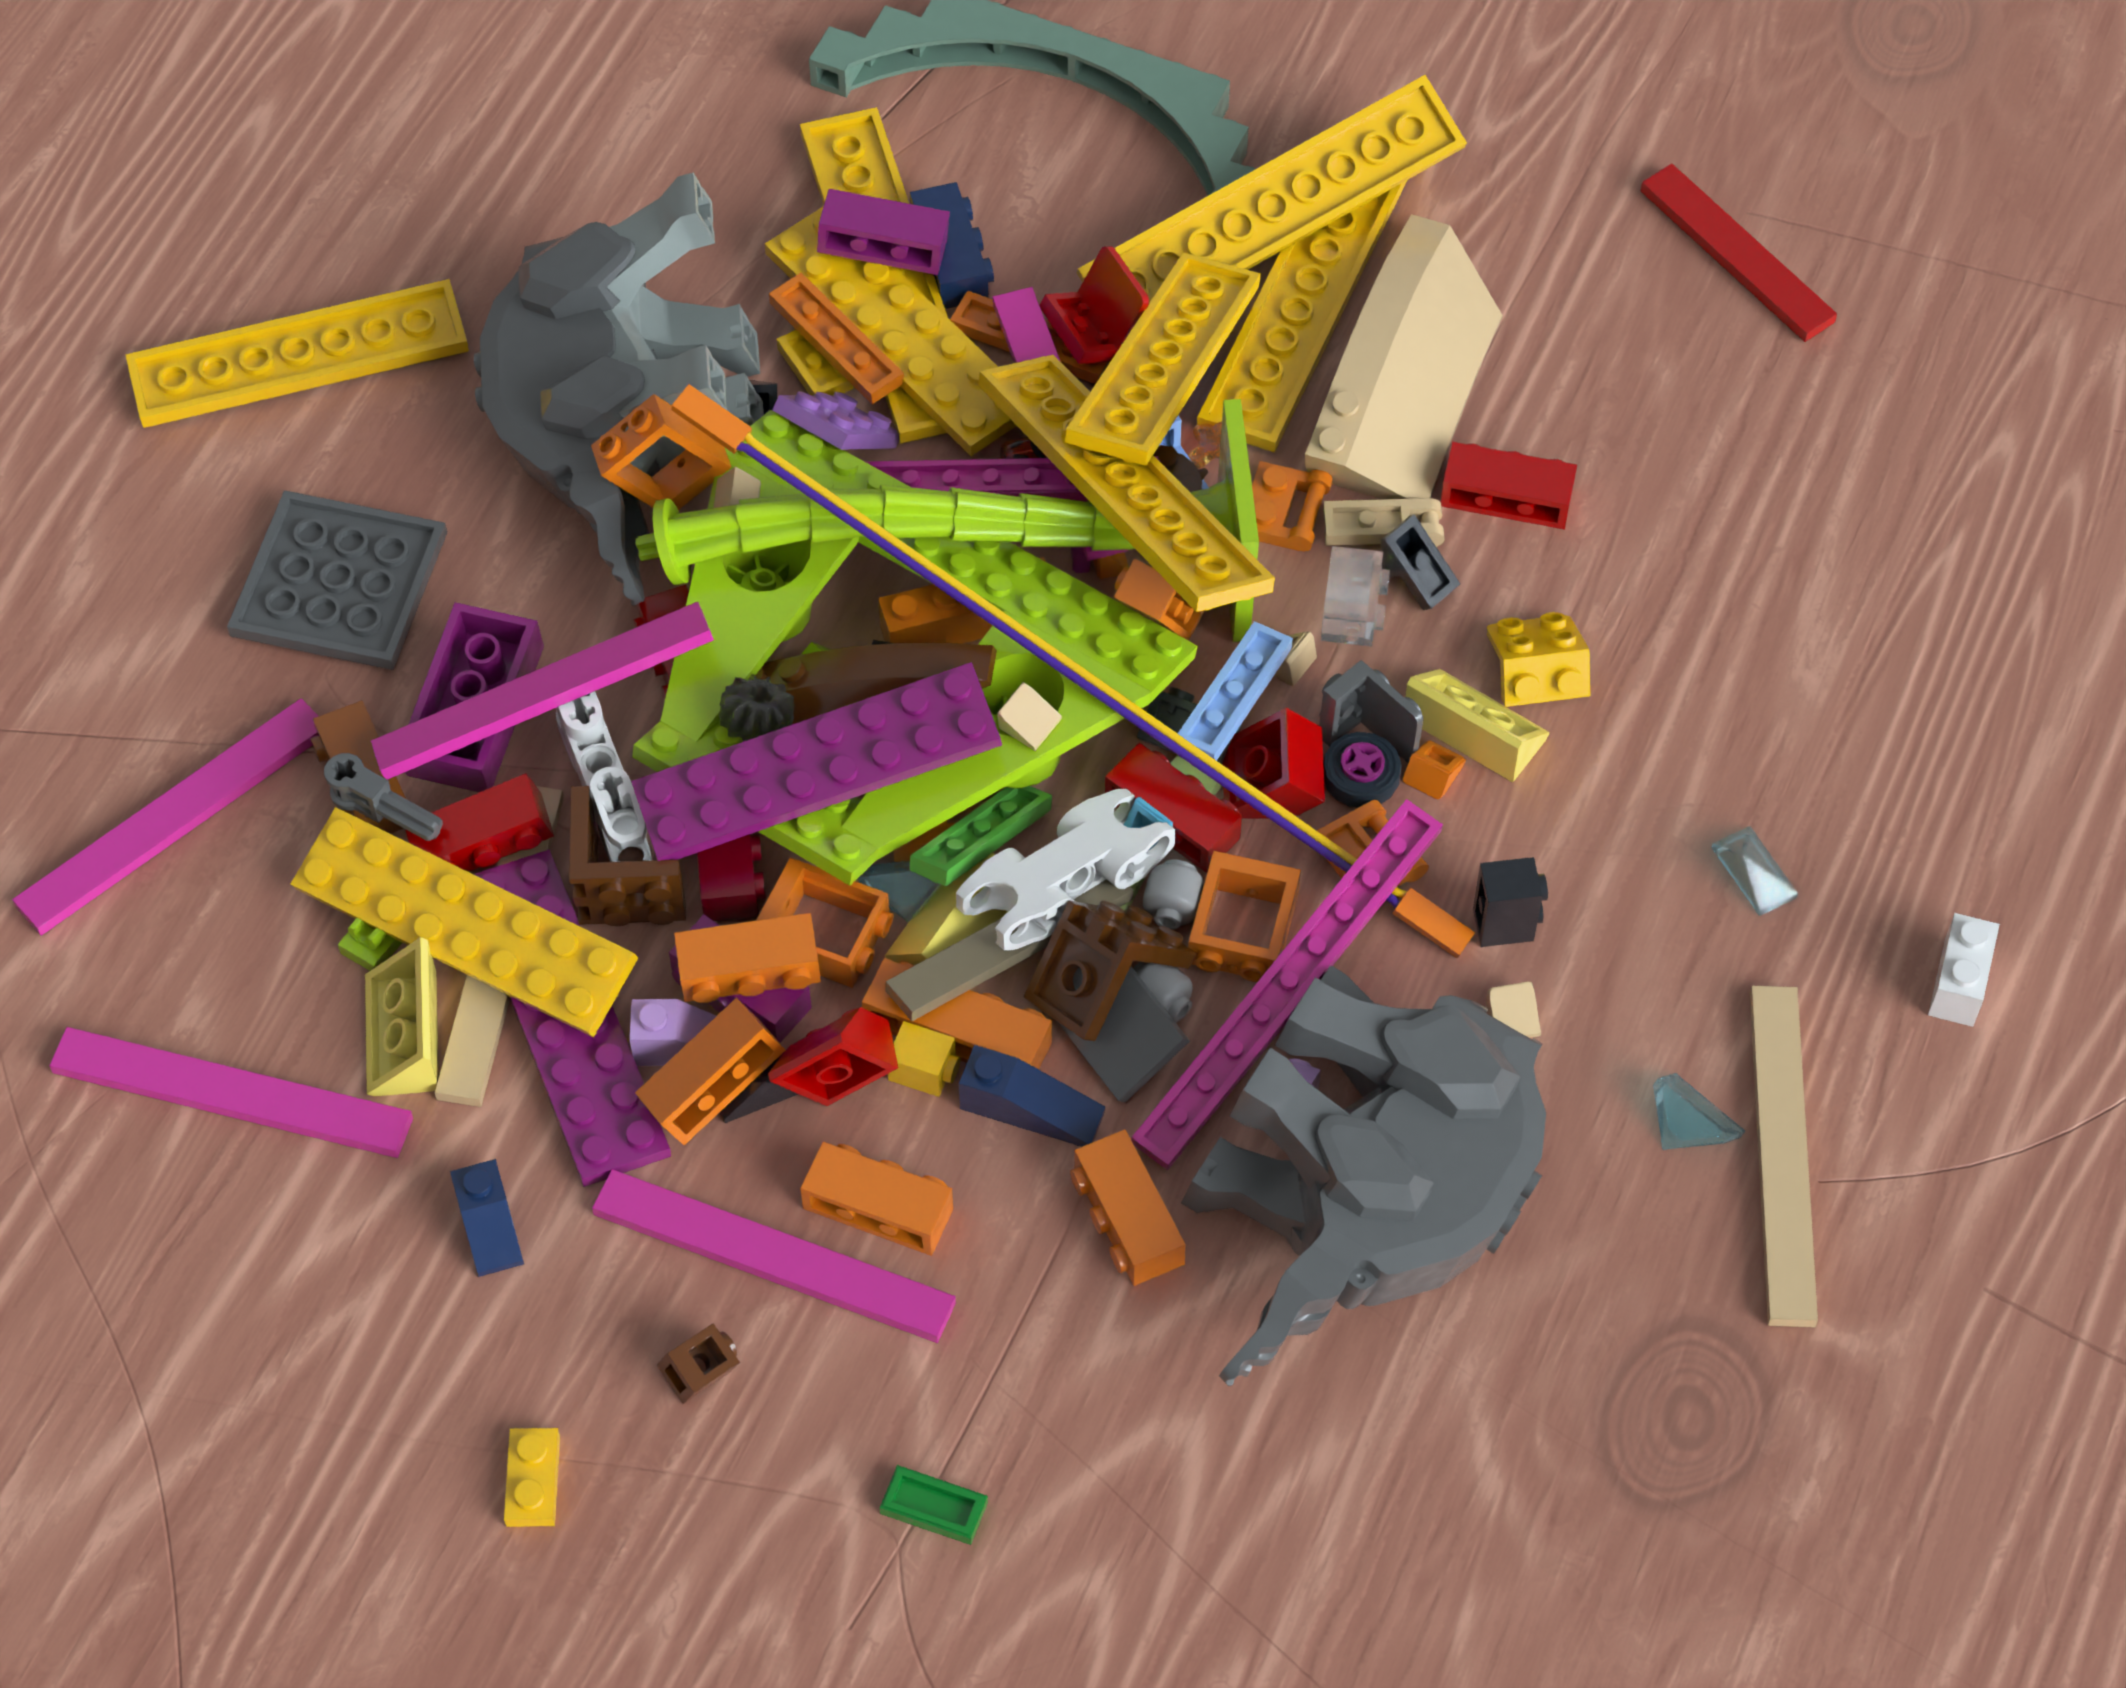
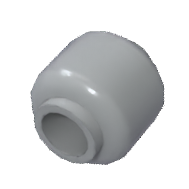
(1173, 893)

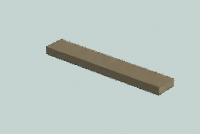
(974, 961)

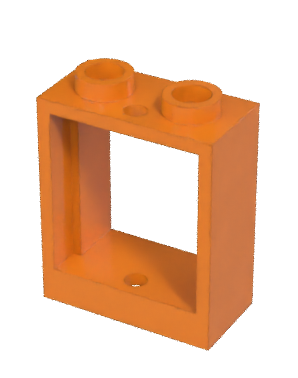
(680, 478)
(805, 879)
(1248, 879)

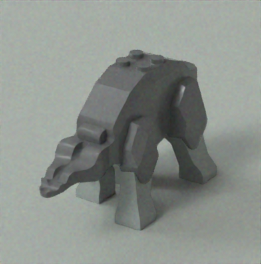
(587, 343)

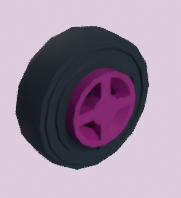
(1366, 754)

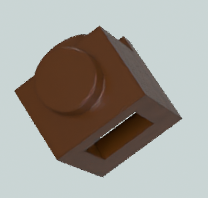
(684, 1374)

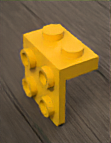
(1540, 659)

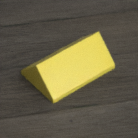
(1475, 723)
(940, 924)
(402, 1023)

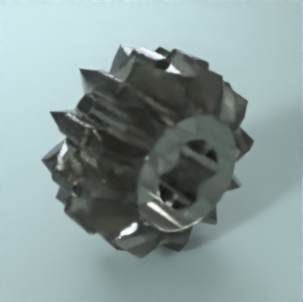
(755, 707)

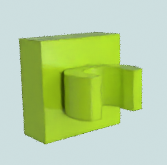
(367, 945)

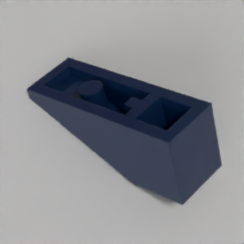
(1027, 1098)

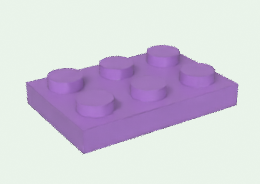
(838, 420)

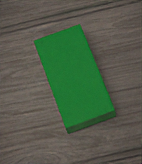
(933, 1504)

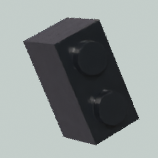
(1509, 901)

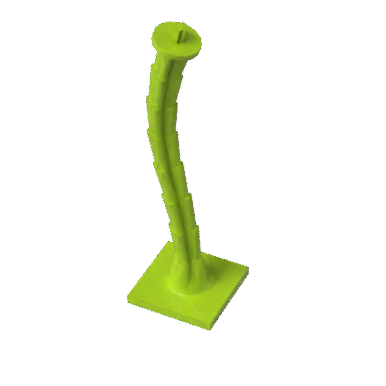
(955, 513)

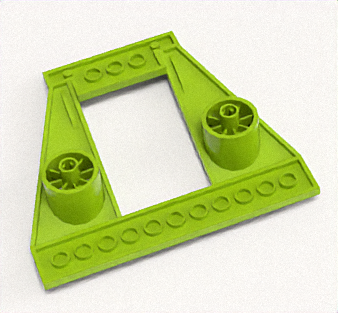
(768, 598)

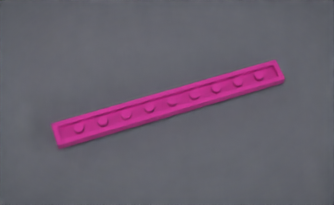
(1283, 985)

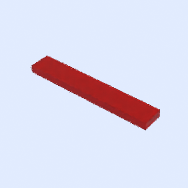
(1738, 252)

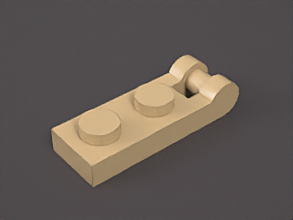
(1371, 520)

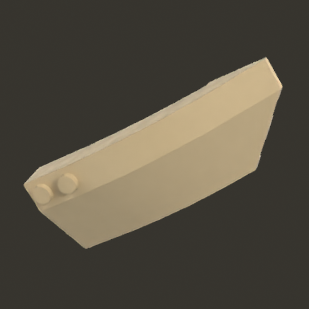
(1406, 368)

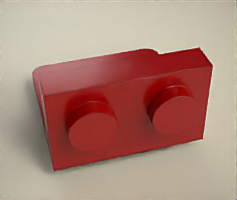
(1101, 312)

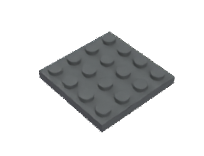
(337, 580)

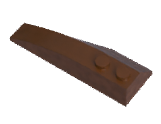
(850, 674)

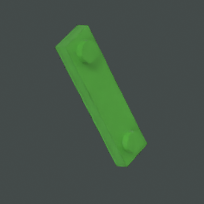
(980, 834)

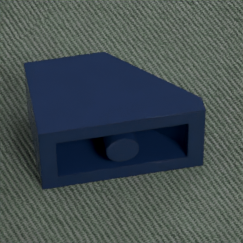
(487, 1217)

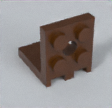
(618, 890)
(1103, 944)

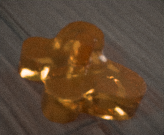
(1208, 446)

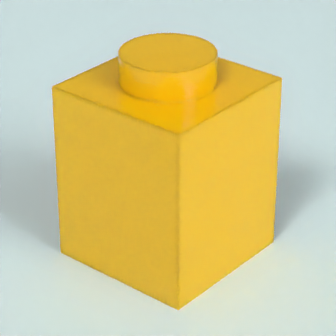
(924, 1059)

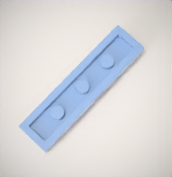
(1236, 689)

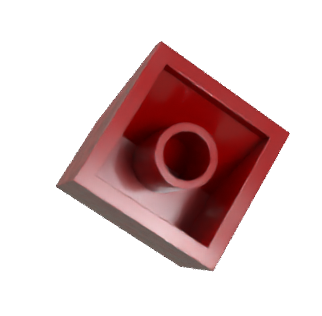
(1281, 760)
(838, 1058)

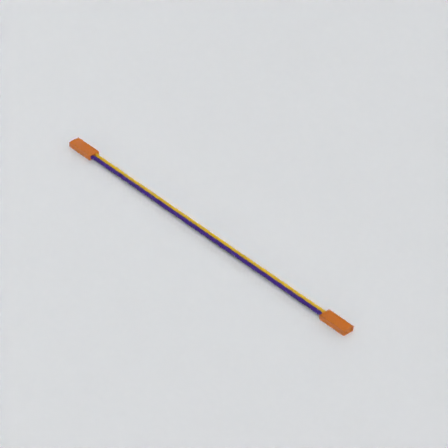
(732, 433)

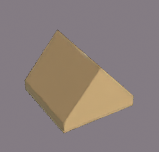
(735, 486)
(1299, 658)

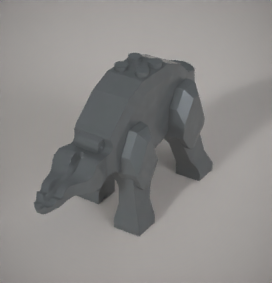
(1399, 1181)

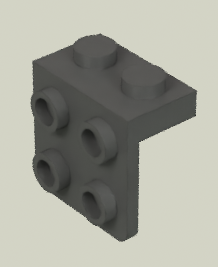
(1369, 699)

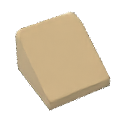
(1028, 717)
(1515, 1007)

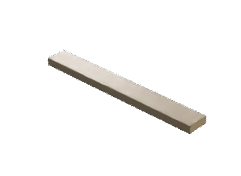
(482, 1011)
(1783, 1157)

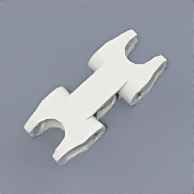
(600, 768)
(1089, 850)

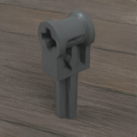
(370, 794)

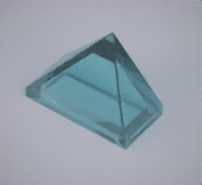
(1754, 870)
(905, 889)
(1689, 1117)

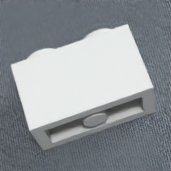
(1963, 969)

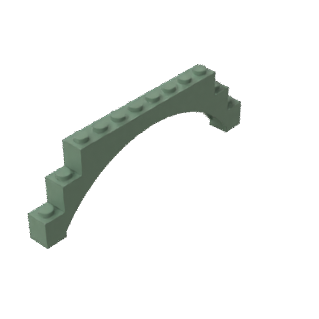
(1170, 96)

